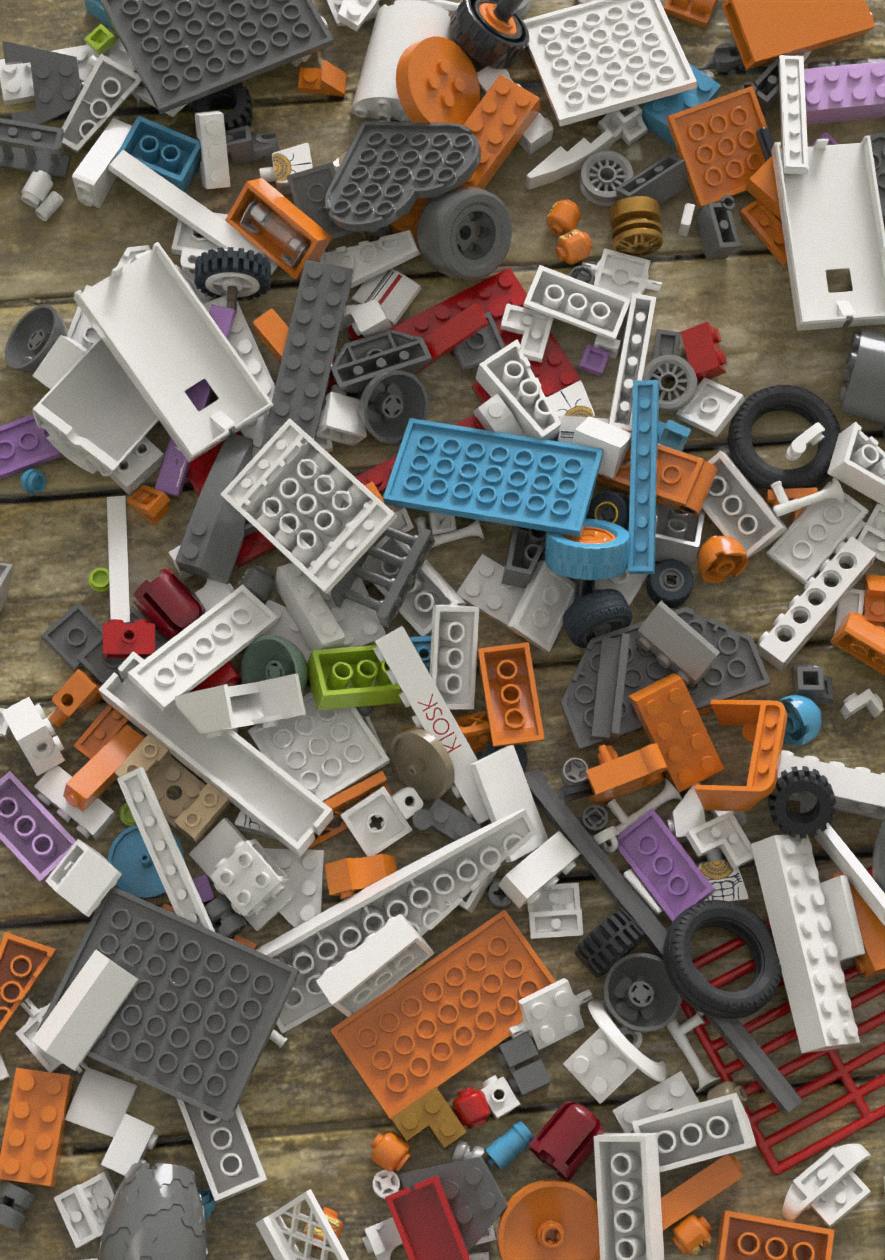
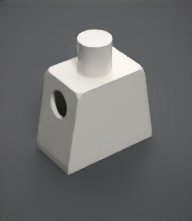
(341, 418)

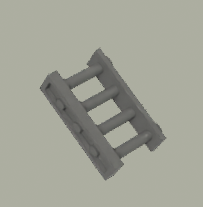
(32, 148)
(397, 587)

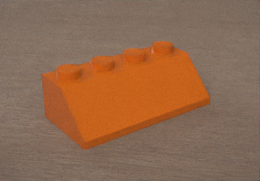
(861, 640)

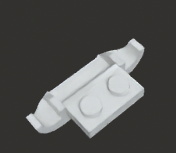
(829, 1186)

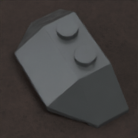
(376, 354)

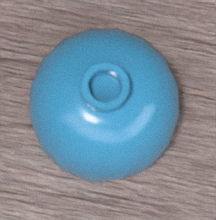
(802, 719)

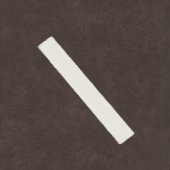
(118, 558)

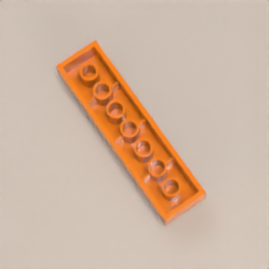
(498, 125)

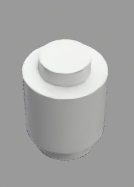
(36, 188)

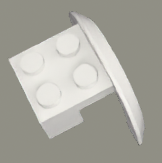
(609, 1057)

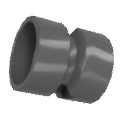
(223, 918)
(22, 1200)

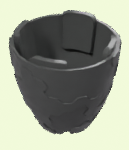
(155, 1216)

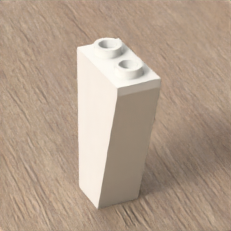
(92, 176)

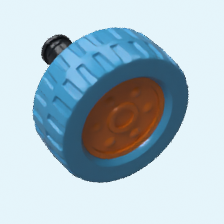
(596, 555)

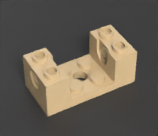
(199, 805)

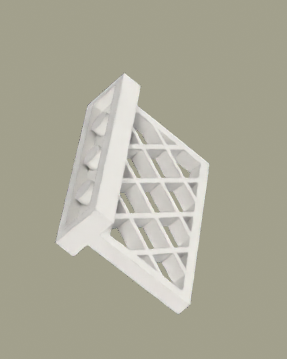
(282, 1239)

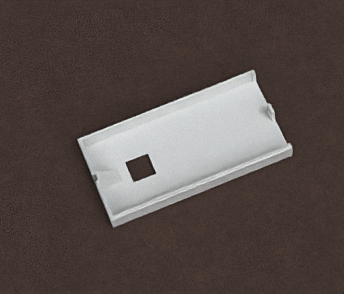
(832, 224)
(168, 346)

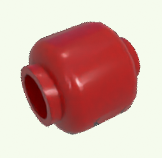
(471, 1107)

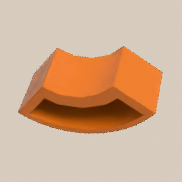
(355, 874)

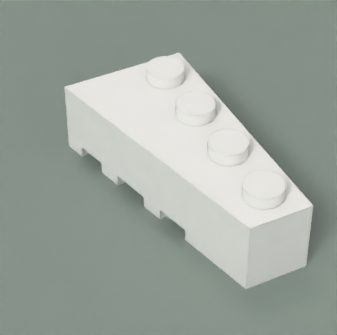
(99, 98)
(515, 383)
(859, 463)

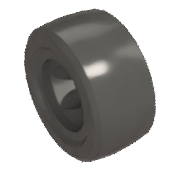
(447, 224)

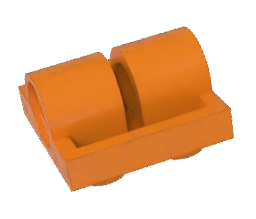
(692, 11)

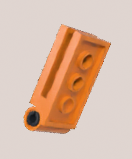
(681, 479)

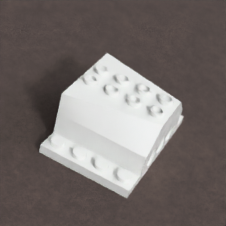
(308, 505)

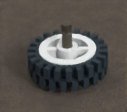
(232, 274)

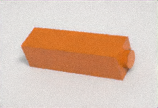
(271, 332)
(99, 771)
(699, 1189)

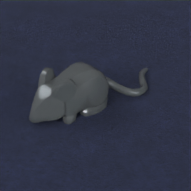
(725, 58)

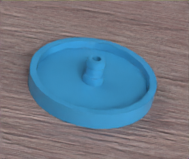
(135, 864)

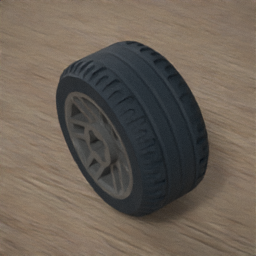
(596, 615)

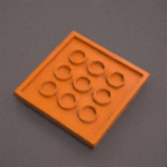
(719, 144)

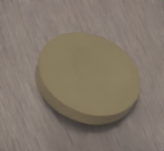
(422, 763)

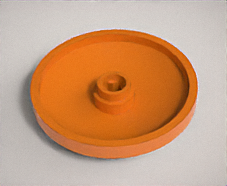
(549, 1223)

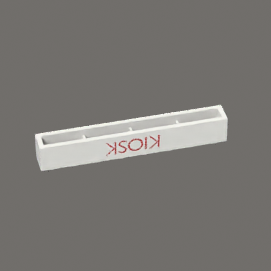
(432, 714)

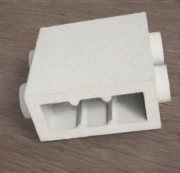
(249, 878)

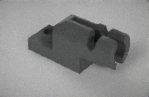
(249, 148)

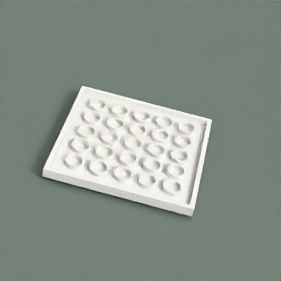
(607, 57)

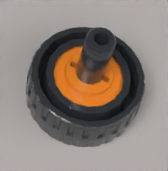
(490, 31)

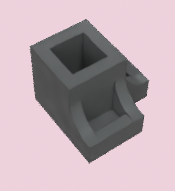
(810, 682)

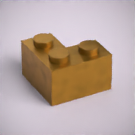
(433, 1113)

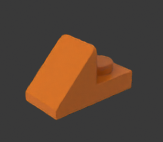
(322, 81)
(792, 494)
(149, 503)
(874, 599)

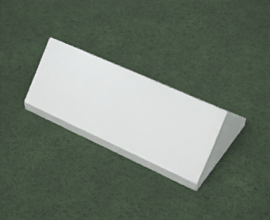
(455, 653)
(85, 1010)

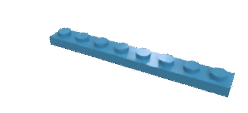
(643, 477)

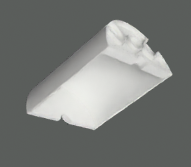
(393, 32)
(95, 412)

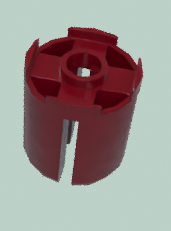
(168, 604)
(567, 1139)

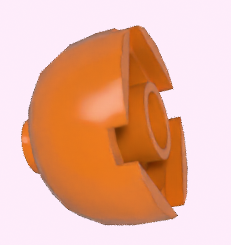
(720, 558)

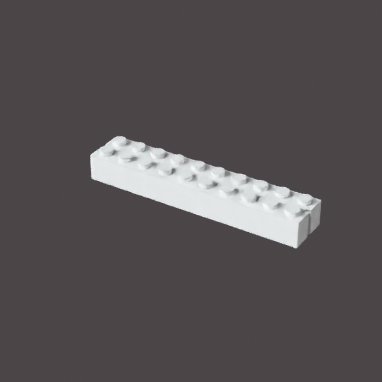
(227, 763)

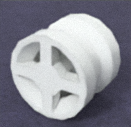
(385, 1180)

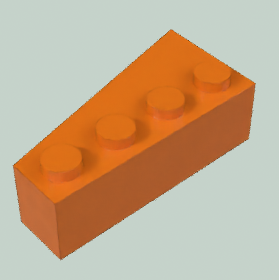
(872, 934)
(20, 969)

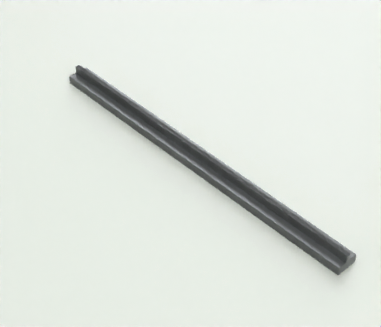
(626, 898)

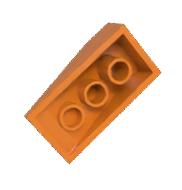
(510, 694)

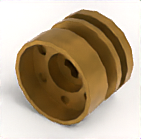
(636, 226)

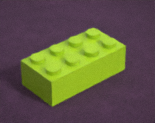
(350, 678)

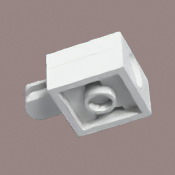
(34, 735)

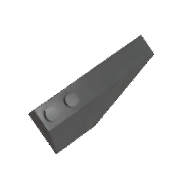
(215, 525)

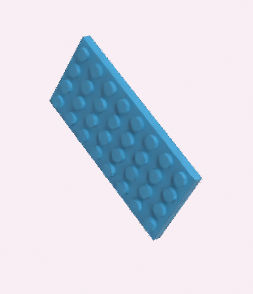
(494, 477)

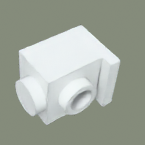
(499, 1107)

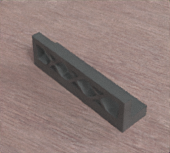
(610, 688)

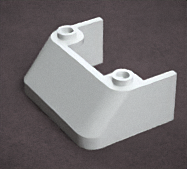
(242, 705)

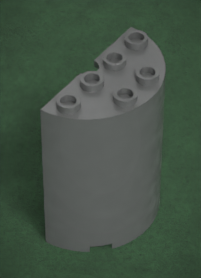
(865, 378)

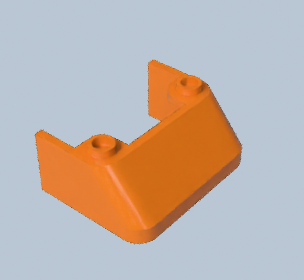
(765, 728)

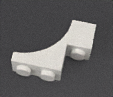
(366, 318)

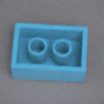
(656, 111)
(164, 151)

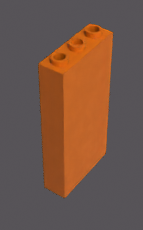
(793, 26)

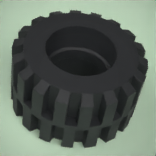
(235, 96)
(805, 822)
(609, 942)

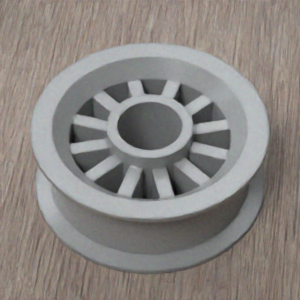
(604, 165)
(691, 381)

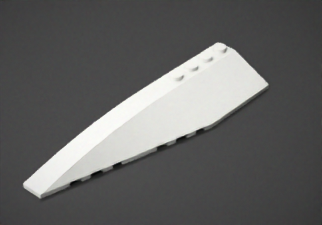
(419, 892)

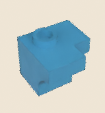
(673, 435)

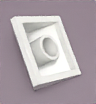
(611, 439)

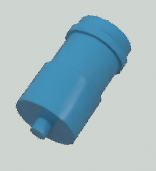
(508, 1146)

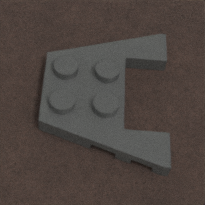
(54, 81)
(470, 1192)

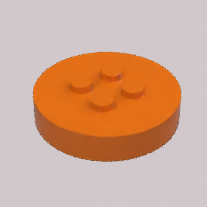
(437, 82)

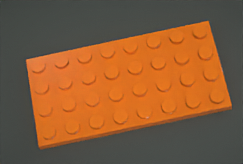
(443, 1014)

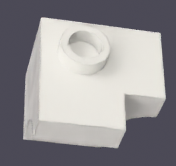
(624, 124)
(382, 1239)

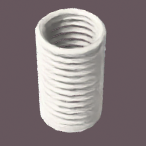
(48, 204)

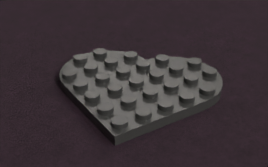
(395, 166)

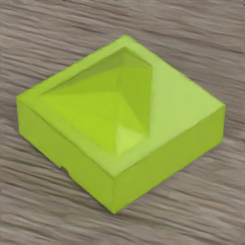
(101, 40)

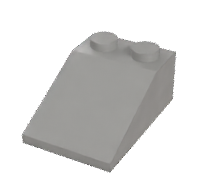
(677, 535)

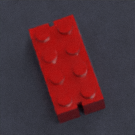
(427, 1222)

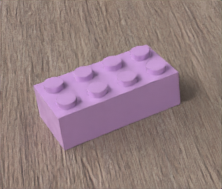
(845, 93)
(31, 830)

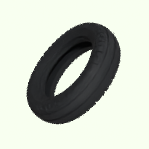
(782, 398)
(693, 987)

